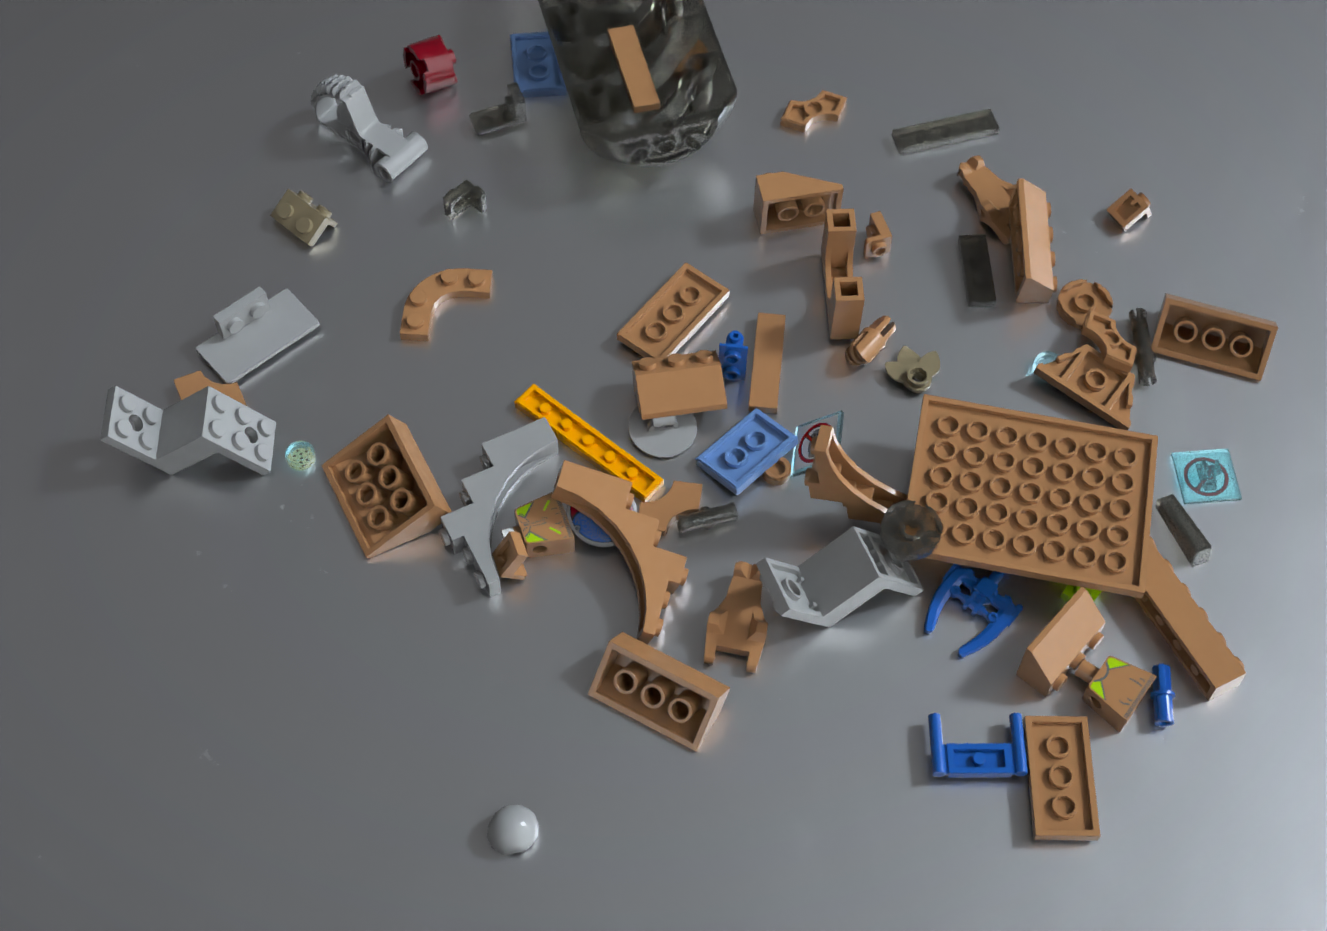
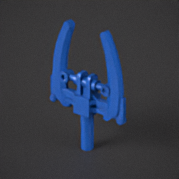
(983, 592)

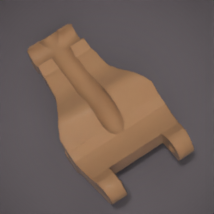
(990, 194)
(738, 621)

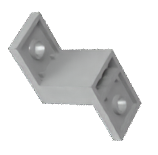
(188, 430)
(836, 578)

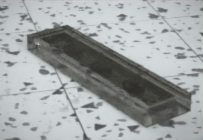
(945, 131)

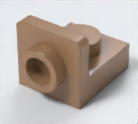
(1129, 209)
(878, 236)
(510, 557)

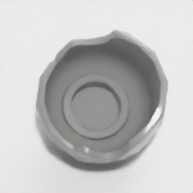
(513, 829)

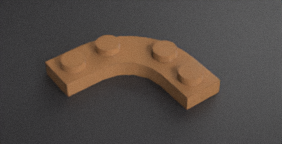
(434, 291)

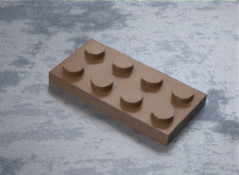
(673, 313)
(1061, 778)

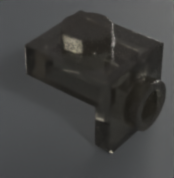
(463, 197)

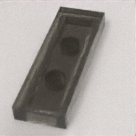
(977, 271)

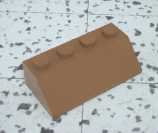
(1031, 244)
(1213, 336)
(658, 690)

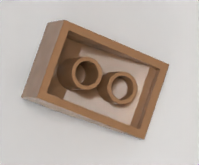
(793, 201)

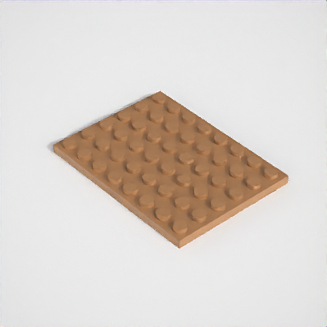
(1036, 494)

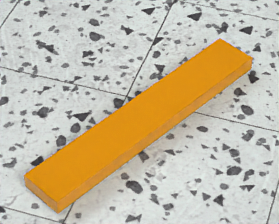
(589, 442)

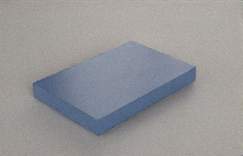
(536, 65)
(746, 451)

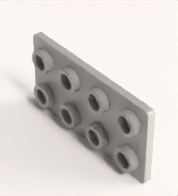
(254, 332)

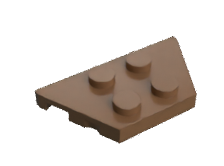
(1092, 384)

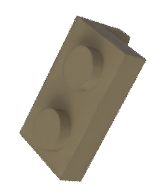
(302, 217)

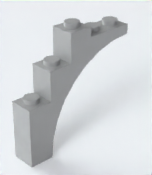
(504, 465)

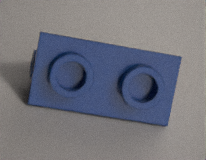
(733, 357)

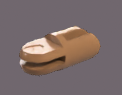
(870, 341)

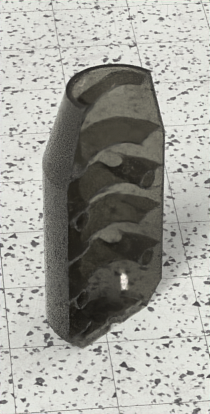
(683, 63)

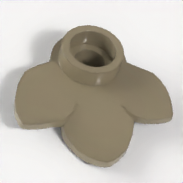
(913, 367)

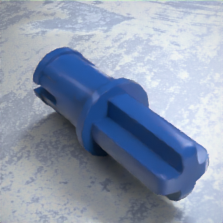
(1162, 696)

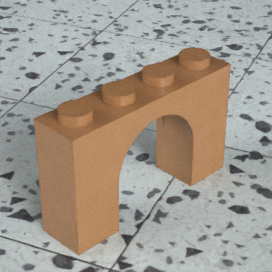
(842, 290)

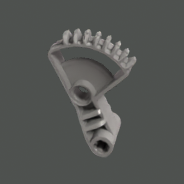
(357, 123)

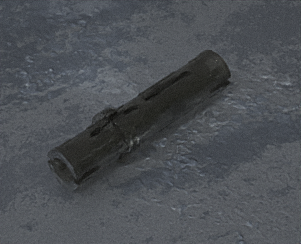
(1144, 355)

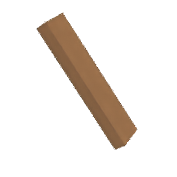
(633, 69)
(767, 363)

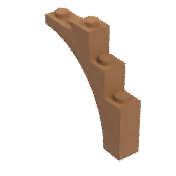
(840, 480)
(608, 504)

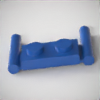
(978, 759)

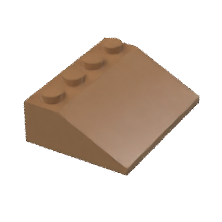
(386, 487)

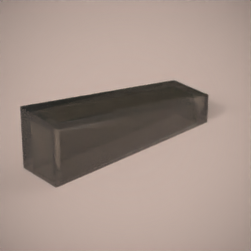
(1184, 530)

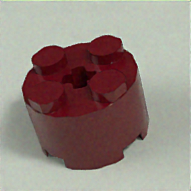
(430, 65)

